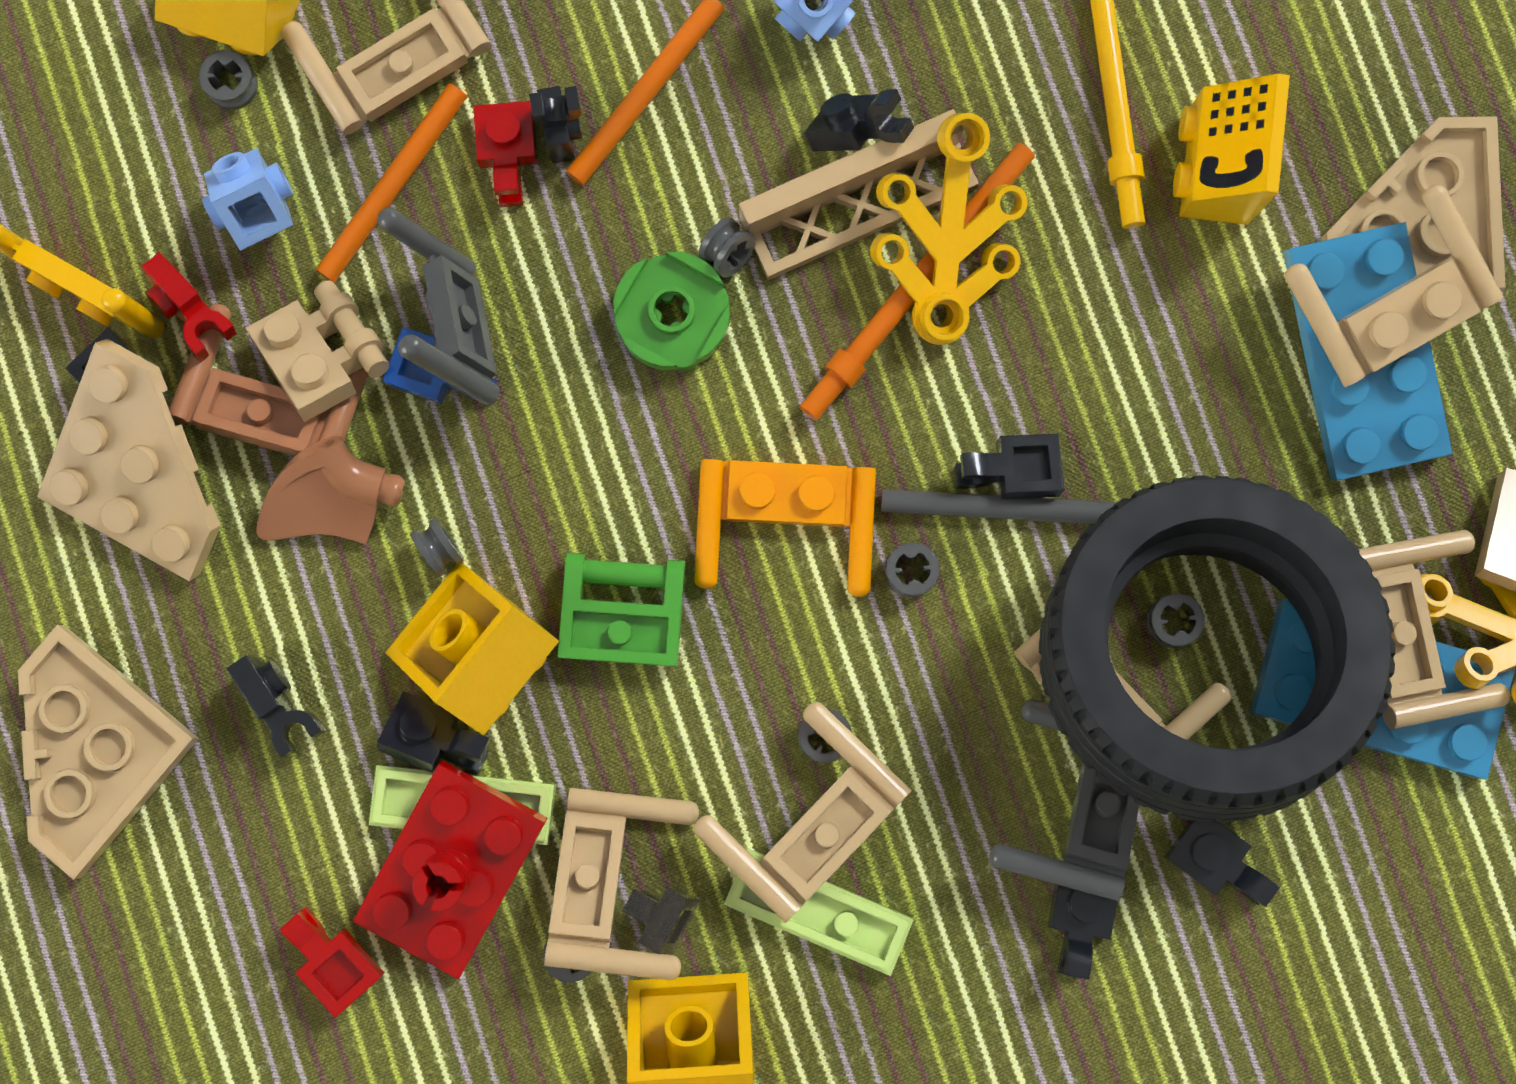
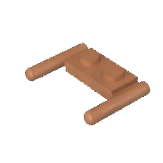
(251, 408)

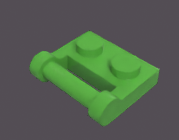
(620, 629)

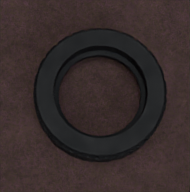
(1296, 554)

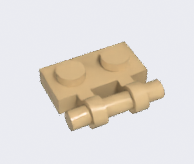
(302, 359)

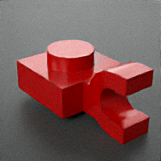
(505, 142)
(175, 295)
(335, 968)

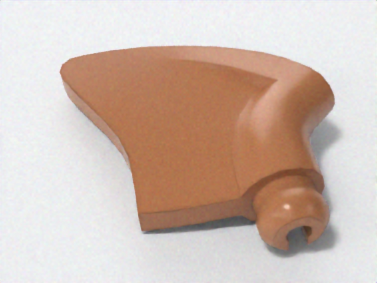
(327, 494)

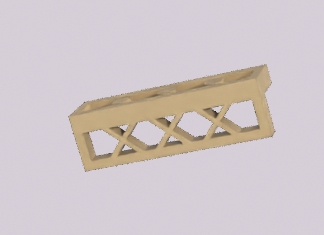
(835, 184)

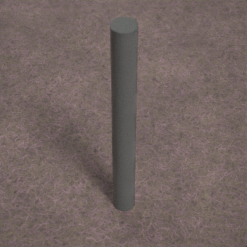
(992, 506)

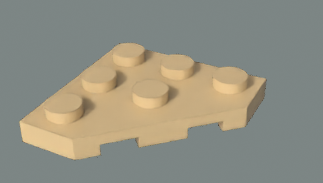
(1449, 153)
(130, 466)
(89, 750)

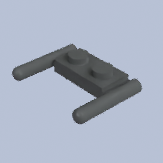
(462, 343)
(1097, 834)

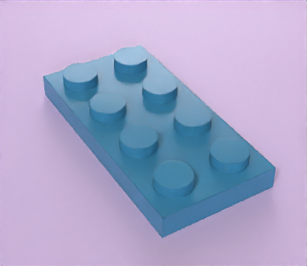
(1390, 413)
(1454, 743)

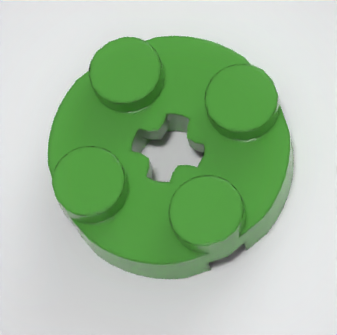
(663, 279)

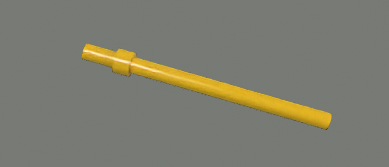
(1125, 165)

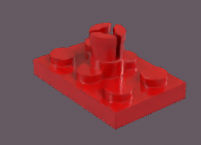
(450, 869)

